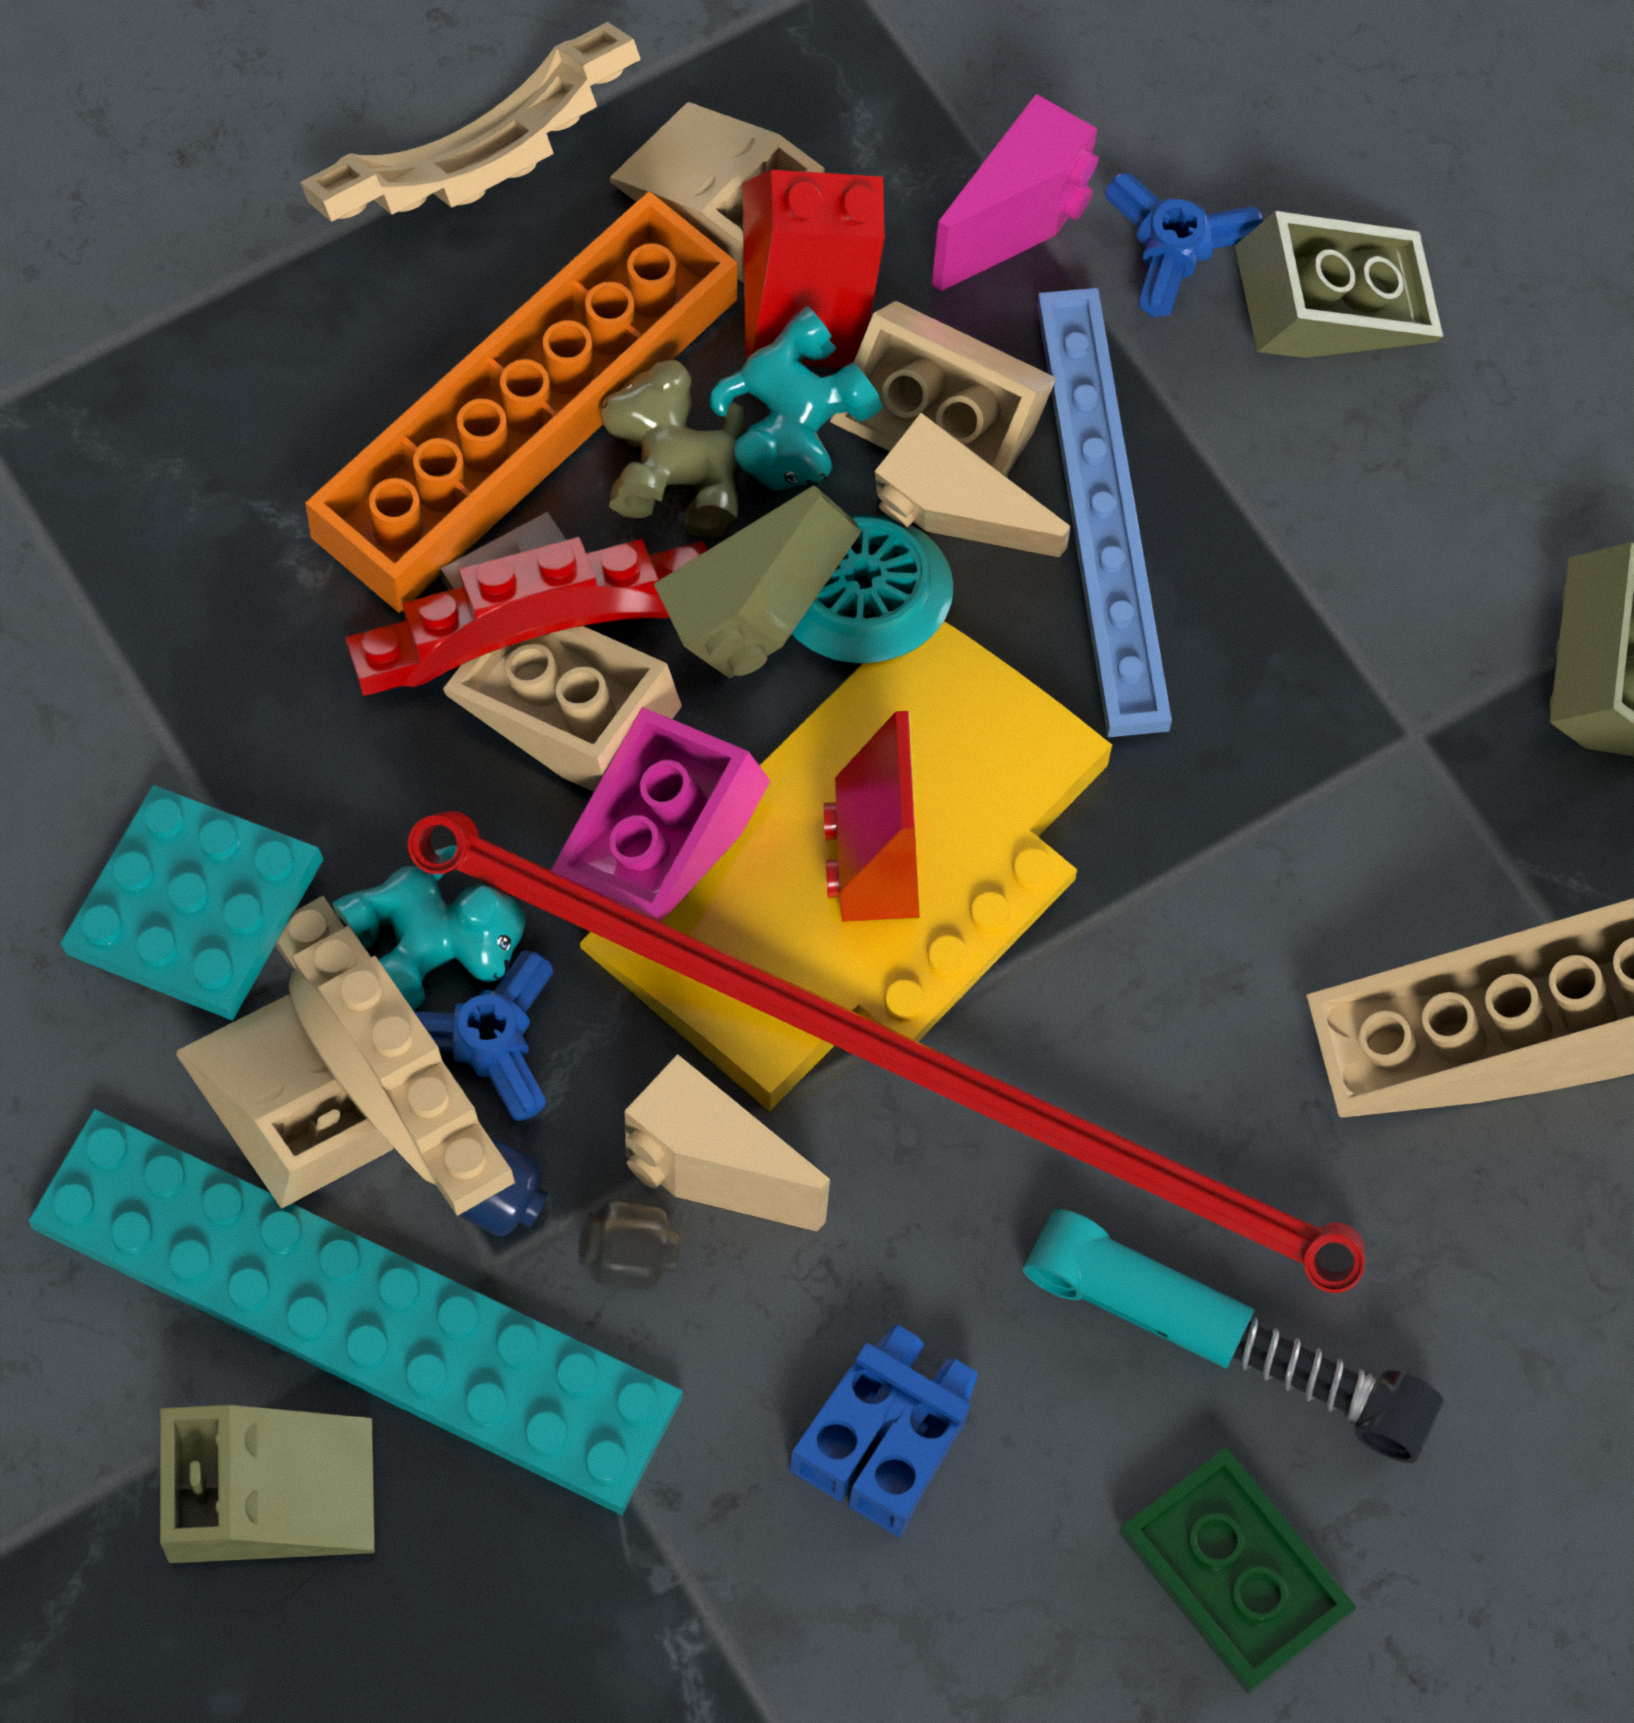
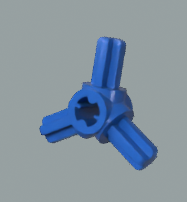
(1174, 237)
(504, 1055)

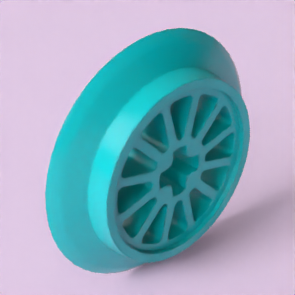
(890, 632)

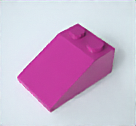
(1018, 193)
(661, 815)

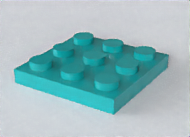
(192, 902)

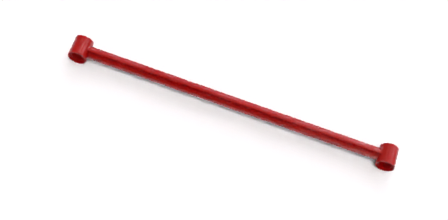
(889, 1049)

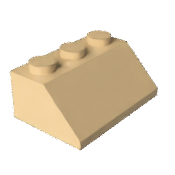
(953, 380)

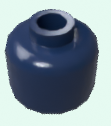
(515, 1203)

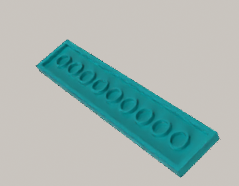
(358, 1311)

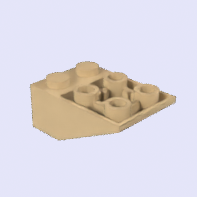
(700, 167)
(281, 1102)

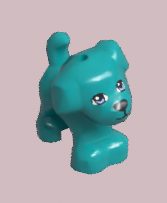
(785, 445)
(475, 929)

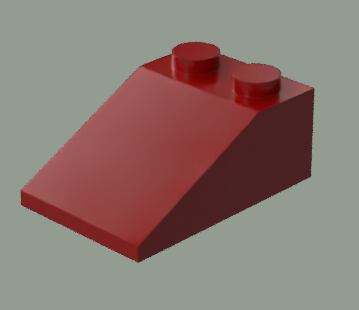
(815, 246)
(875, 829)

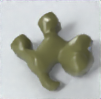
(653, 416)

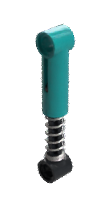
(1082, 1262)

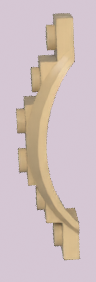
(490, 149)
(387, 1058)

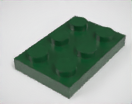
(1237, 1570)

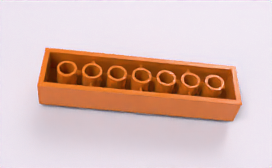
(520, 401)

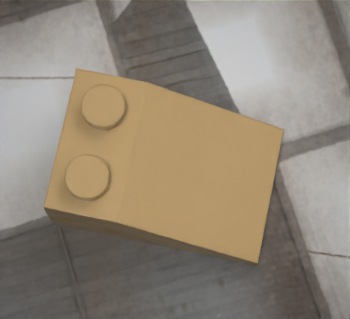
(959, 495)
(565, 697)
(717, 1153)

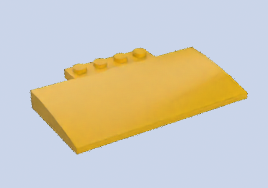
(988, 779)

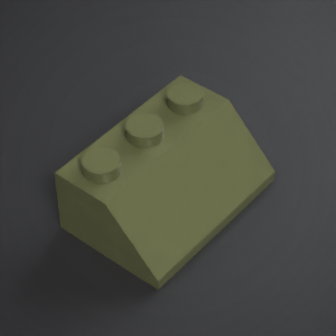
(1596, 652)

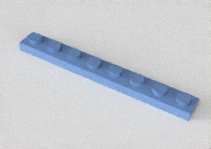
(1103, 514)

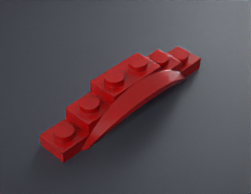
(512, 603)

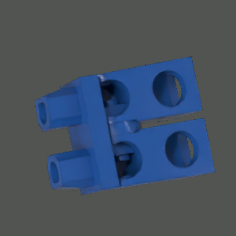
(902, 1410)

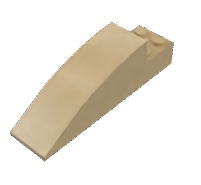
(1486, 1019)

